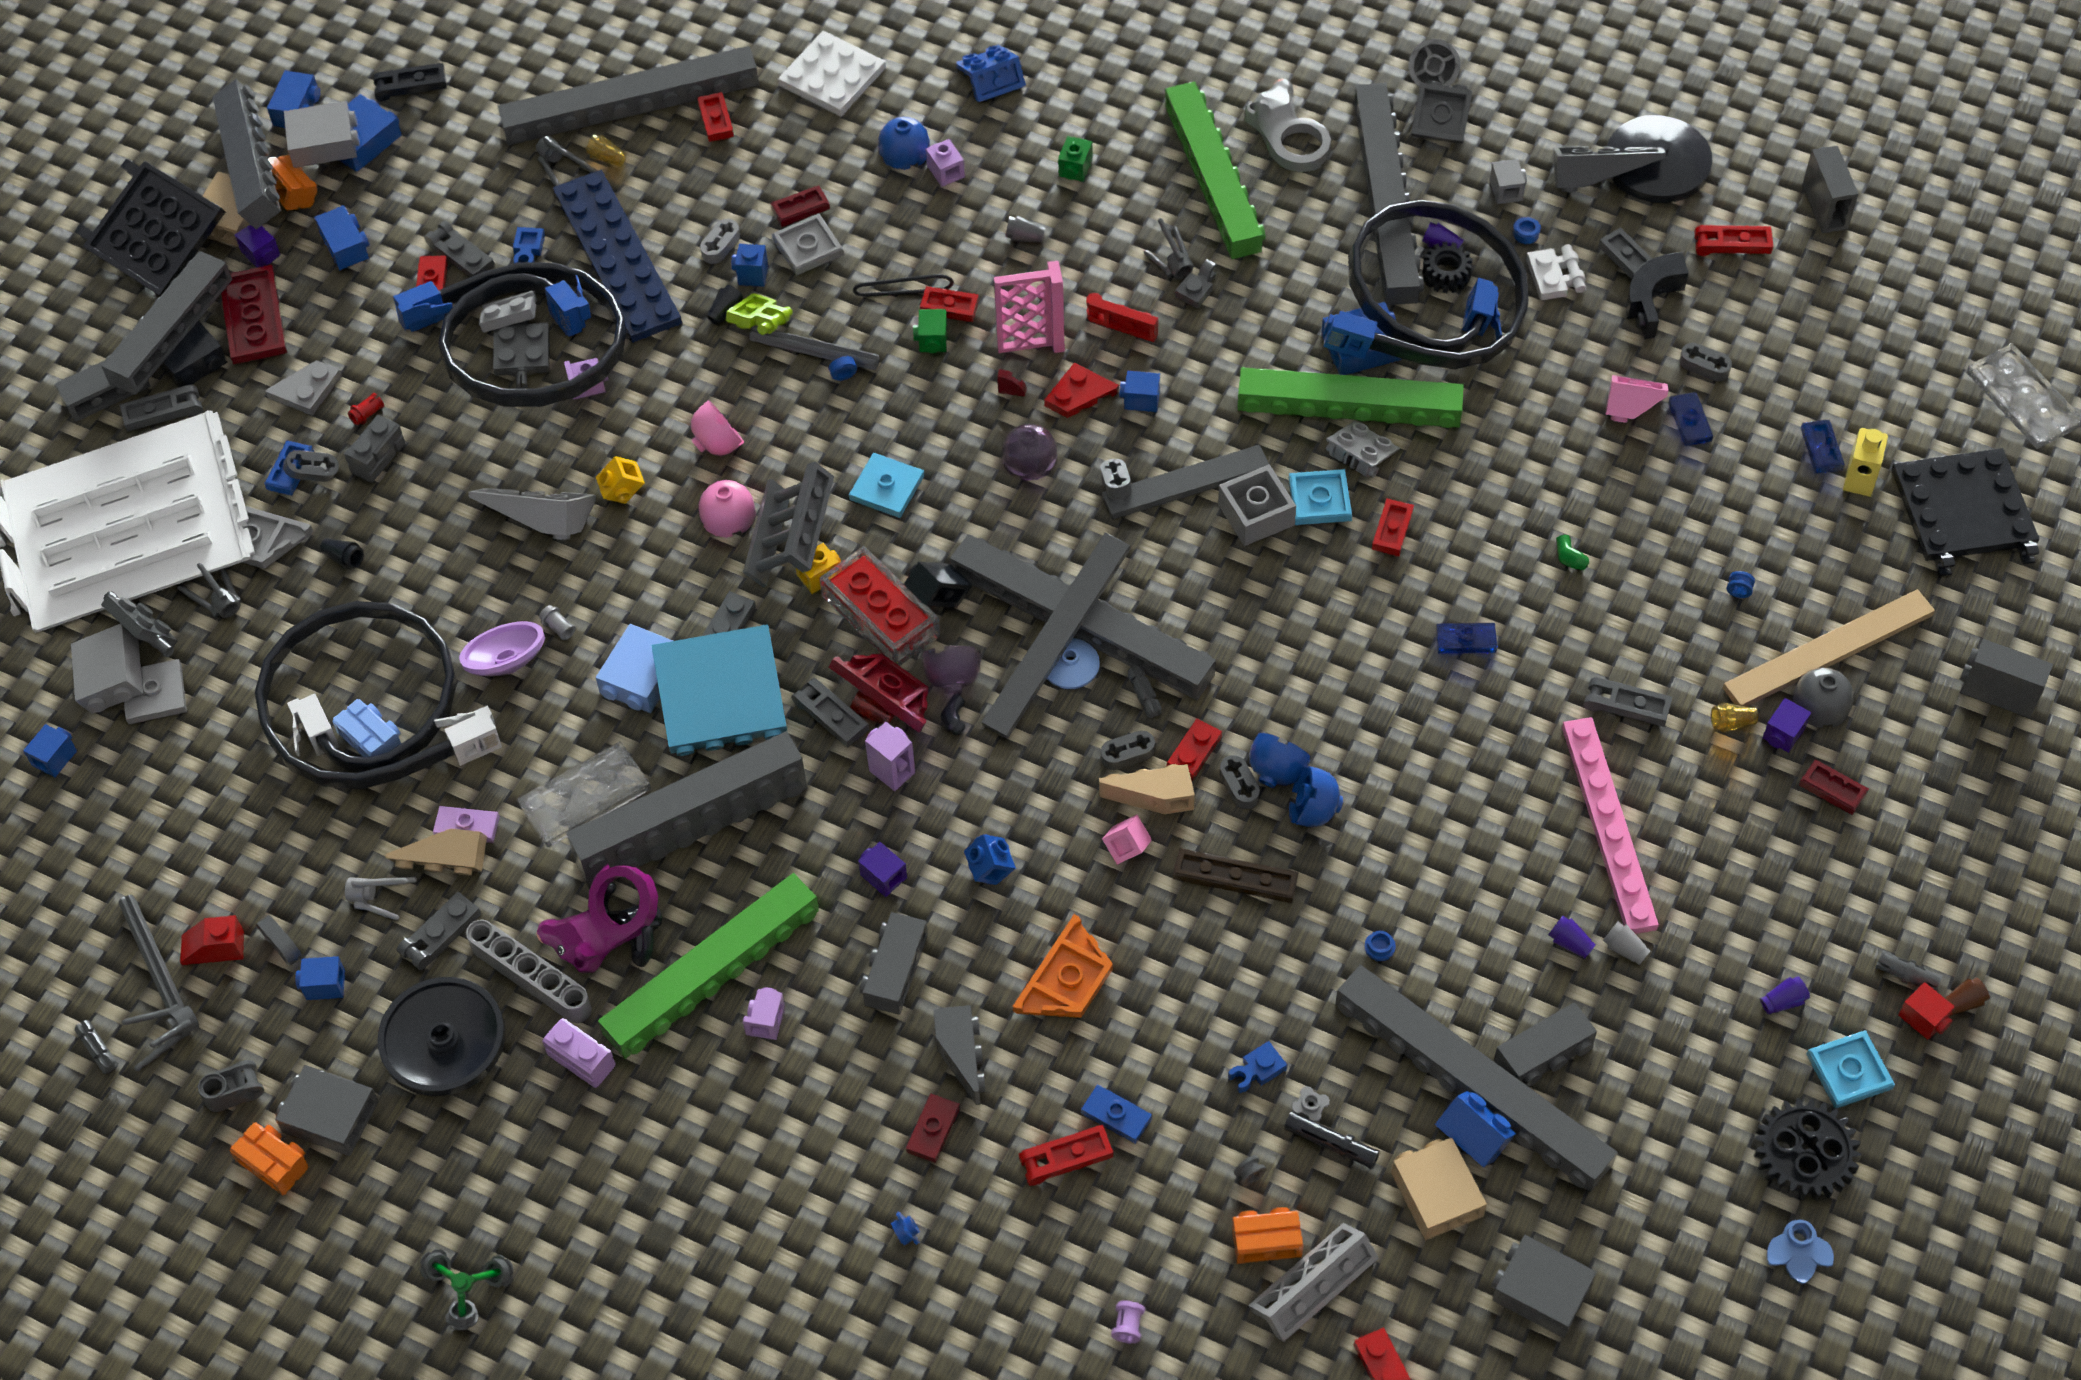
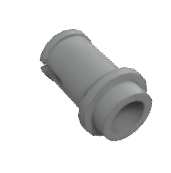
(551, 617)

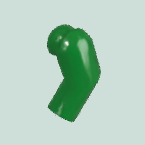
(1569, 556)

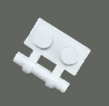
(1548, 275)

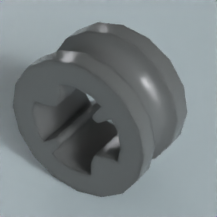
(1250, 1170)

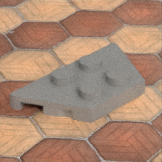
(273, 536)

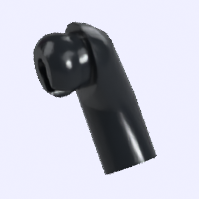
(950, 716)

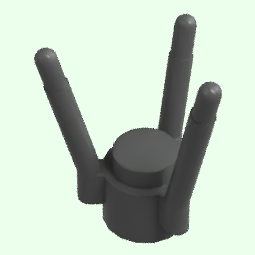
(552, 152)
(1178, 263)
(224, 602)
(180, 1025)

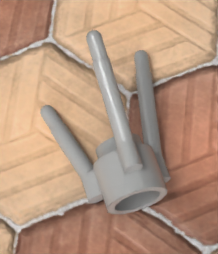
(363, 889)

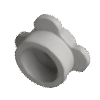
(1302, 1108)

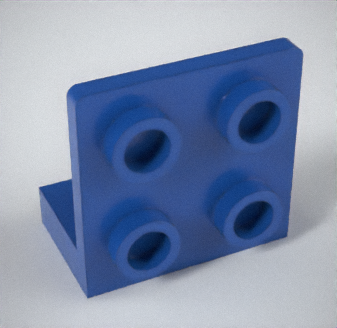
(992, 72)

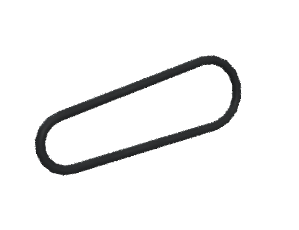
(900, 280)

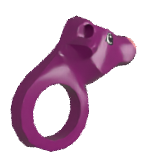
(592, 934)

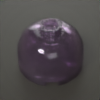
(1029, 452)
(952, 668)

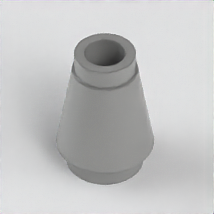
(1626, 943)

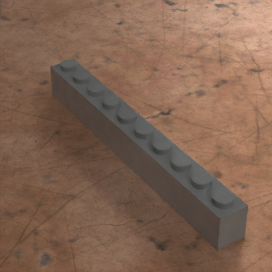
(628, 95)
(1386, 187)
(1104, 628)
(1464, 1068)

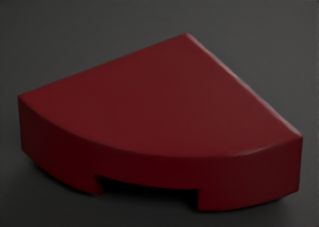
(1010, 385)

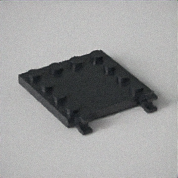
(152, 227)
(1965, 507)

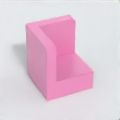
(1127, 839)

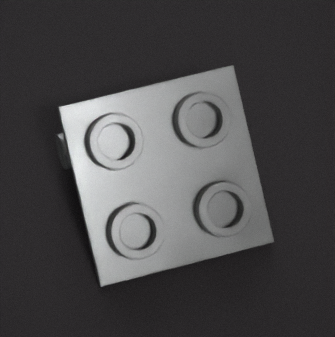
(1361, 446)

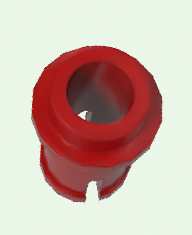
(365, 409)

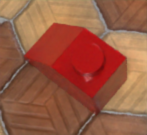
(213, 941)

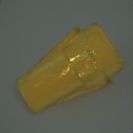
(604, 150)
(1732, 716)

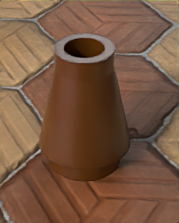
(1968, 996)

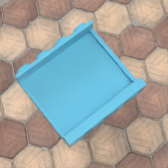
(719, 690)

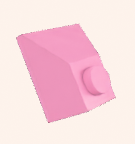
(1633, 397)

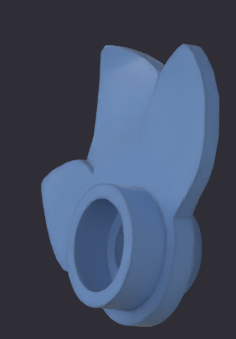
(1798, 1255)

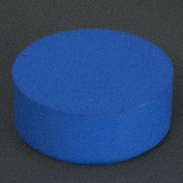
(1526, 230)
(842, 368)

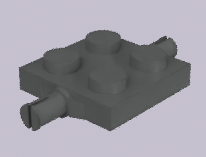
(521, 351)
(140, 623)

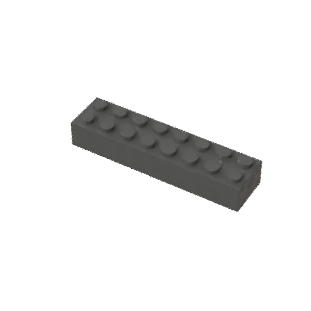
(690, 808)

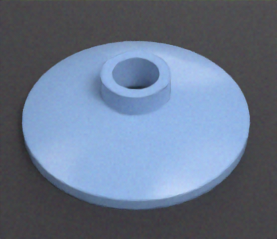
(1075, 672)

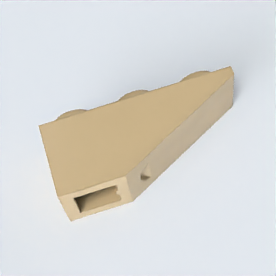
(1156, 790)
(448, 849)

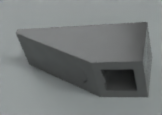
(956, 1045)

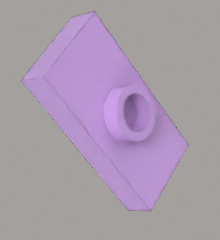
(467, 819)

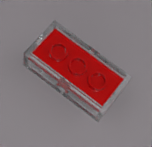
(879, 606)

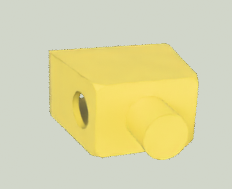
(1867, 451)

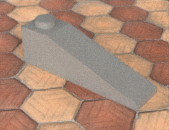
(548, 514)

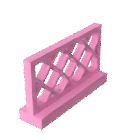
(1051, 325)

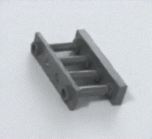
(805, 526)

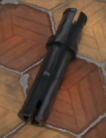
(1343, 1145)

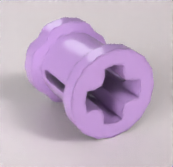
(1128, 1322)

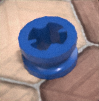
(1740, 584)

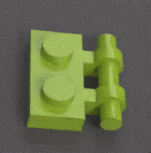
(760, 312)

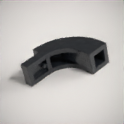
(1654, 278)

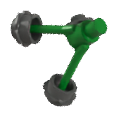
(463, 1312)

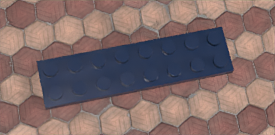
(617, 255)

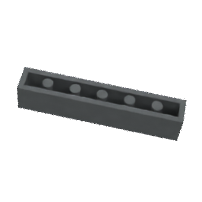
(166, 322)

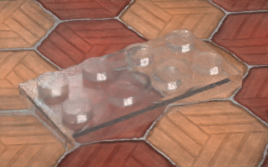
(2024, 396)
(584, 793)

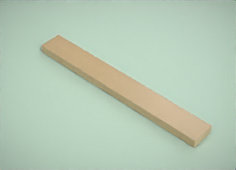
(1829, 649)

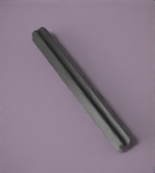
(815, 347)
(150, 952)

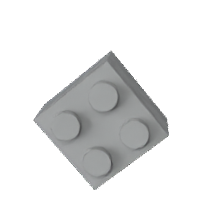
(1257, 505)

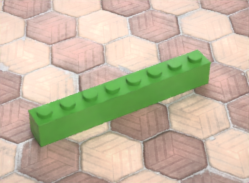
(1214, 170)
(1350, 397)
(709, 966)

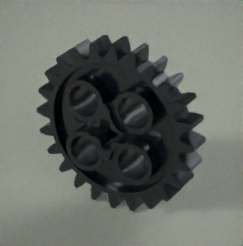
(1807, 1149)

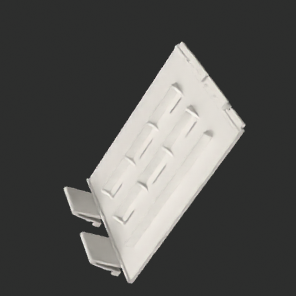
(119, 524)

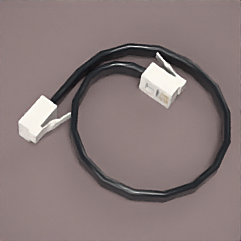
(468, 738)

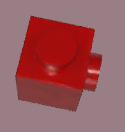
(1927, 1011)

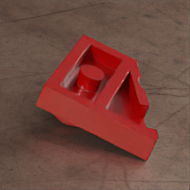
(1078, 390)

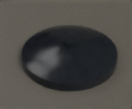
(1671, 178)
(441, 1036)

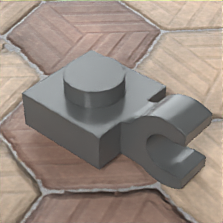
(1197, 288)

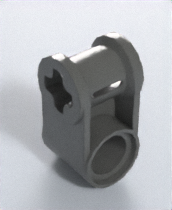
(232, 1086)

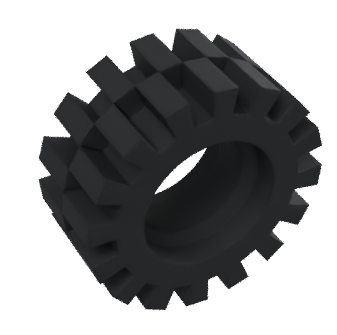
(1447, 279)

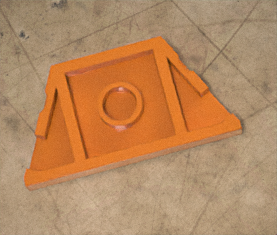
(1067, 976)

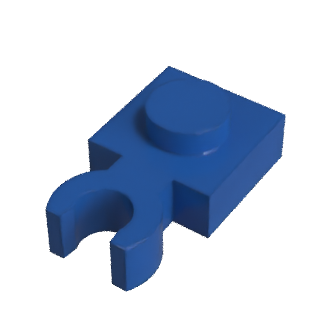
(528, 244)
(1261, 1065)

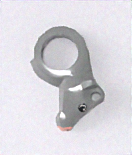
(1276, 119)

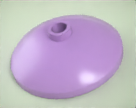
(502, 649)

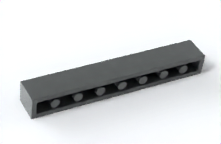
(246, 154)

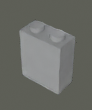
(321, 134)
(106, 669)

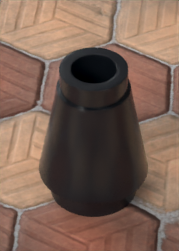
(725, 299)
(342, 552)

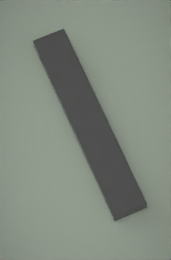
(1186, 481)

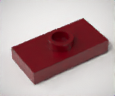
(800, 206)
(1833, 787)
(933, 1128)

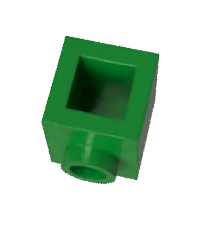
(1075, 158)
(931, 330)

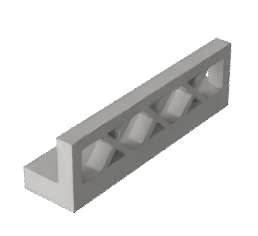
(1318, 1282)

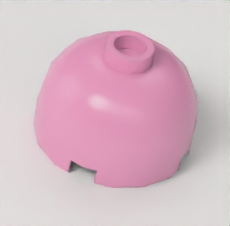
(713, 431)
(726, 508)

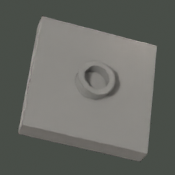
(807, 244)
(161, 695)

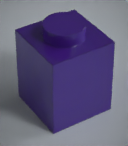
(257, 245)
(1786, 725)
(882, 868)

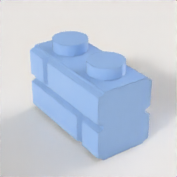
(365, 730)

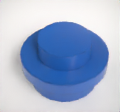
(1379, 946)

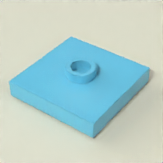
(886, 485)
(1320, 497)
(1850, 1069)

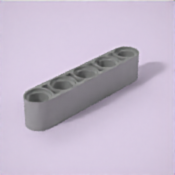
(534, 982)

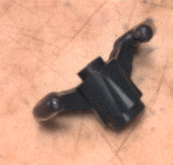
(642, 945)

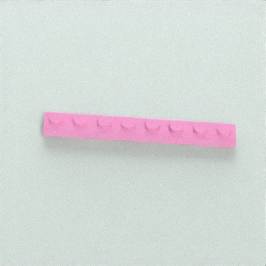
(1609, 825)

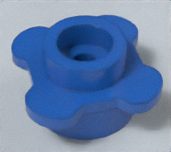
(905, 1229)

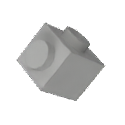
(1507, 181)

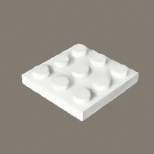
(832, 73)

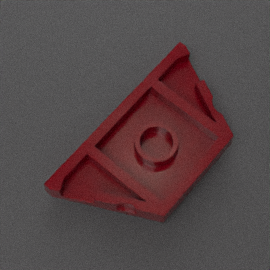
(887, 685)

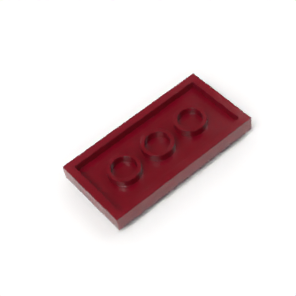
(253, 315)

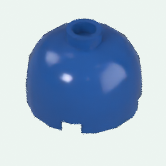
(903, 143)
(1277, 761)
(1316, 798)

